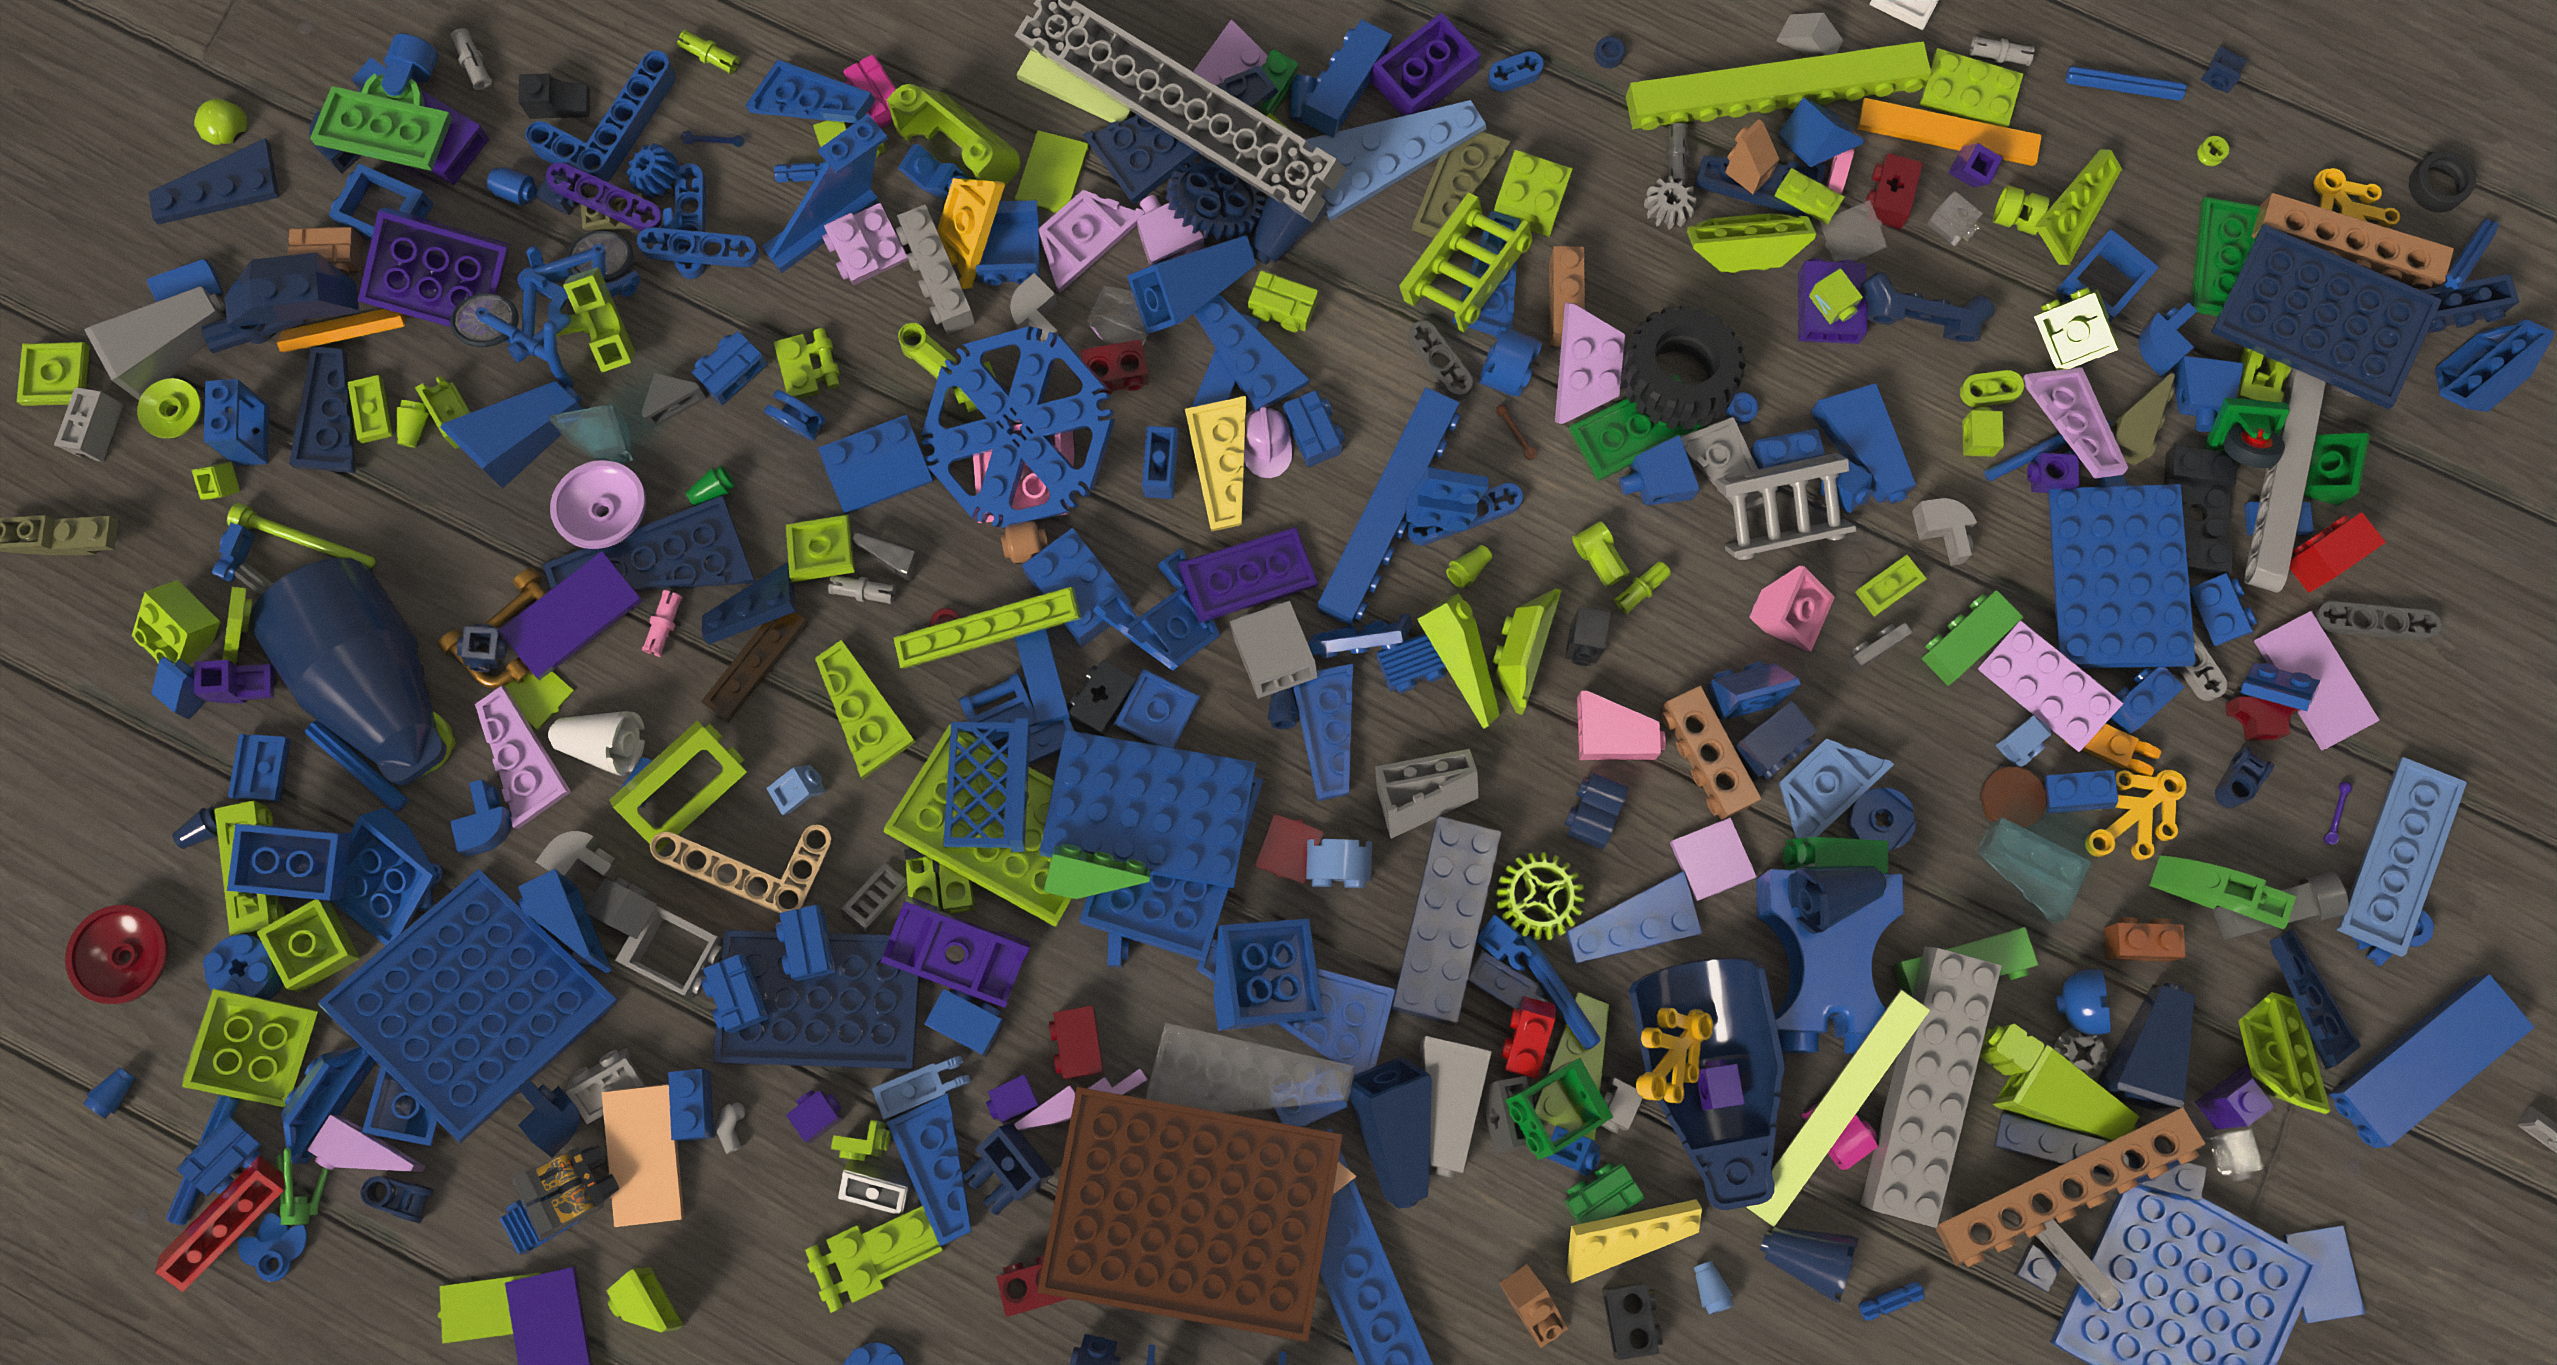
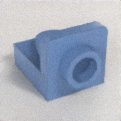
(796, 788)

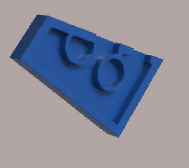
(1372, 635)

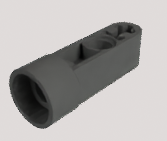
(2317, 898)

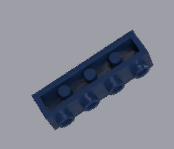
(2474, 301)

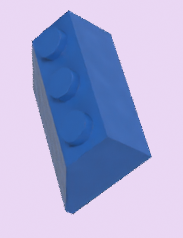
(875, 464)
(397, 1114)

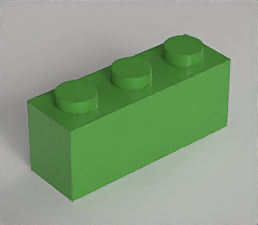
(1971, 636)

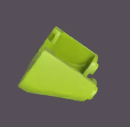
(928, 111)

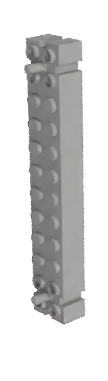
(1182, 104)

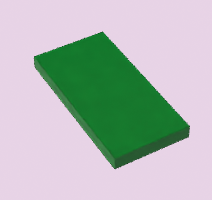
(2220, 251)
(1620, 434)

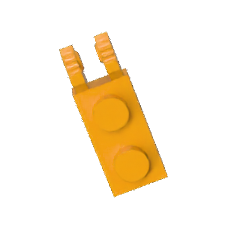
(2118, 747)

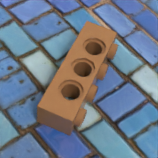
(1696, 707)

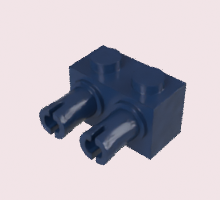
(1013, 1162)

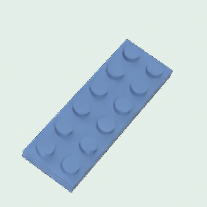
(2402, 856)

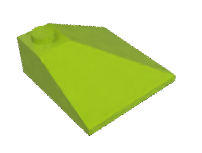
(249, 1048)

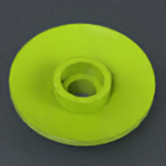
(160, 400)

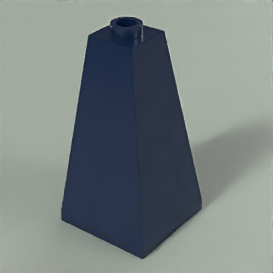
(2154, 1052)
(1395, 1123)

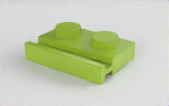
(901, 1243)

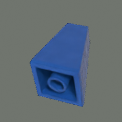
(1182, 285)
(513, 431)

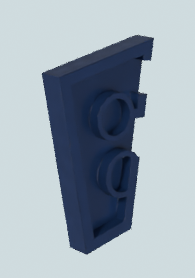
(755, 605)

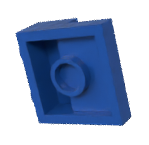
(1445, 499)

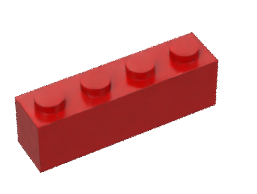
(220, 1223)

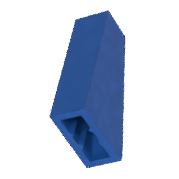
(1866, 437)

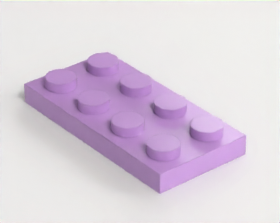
(2050, 686)

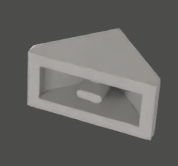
(1810, 35)

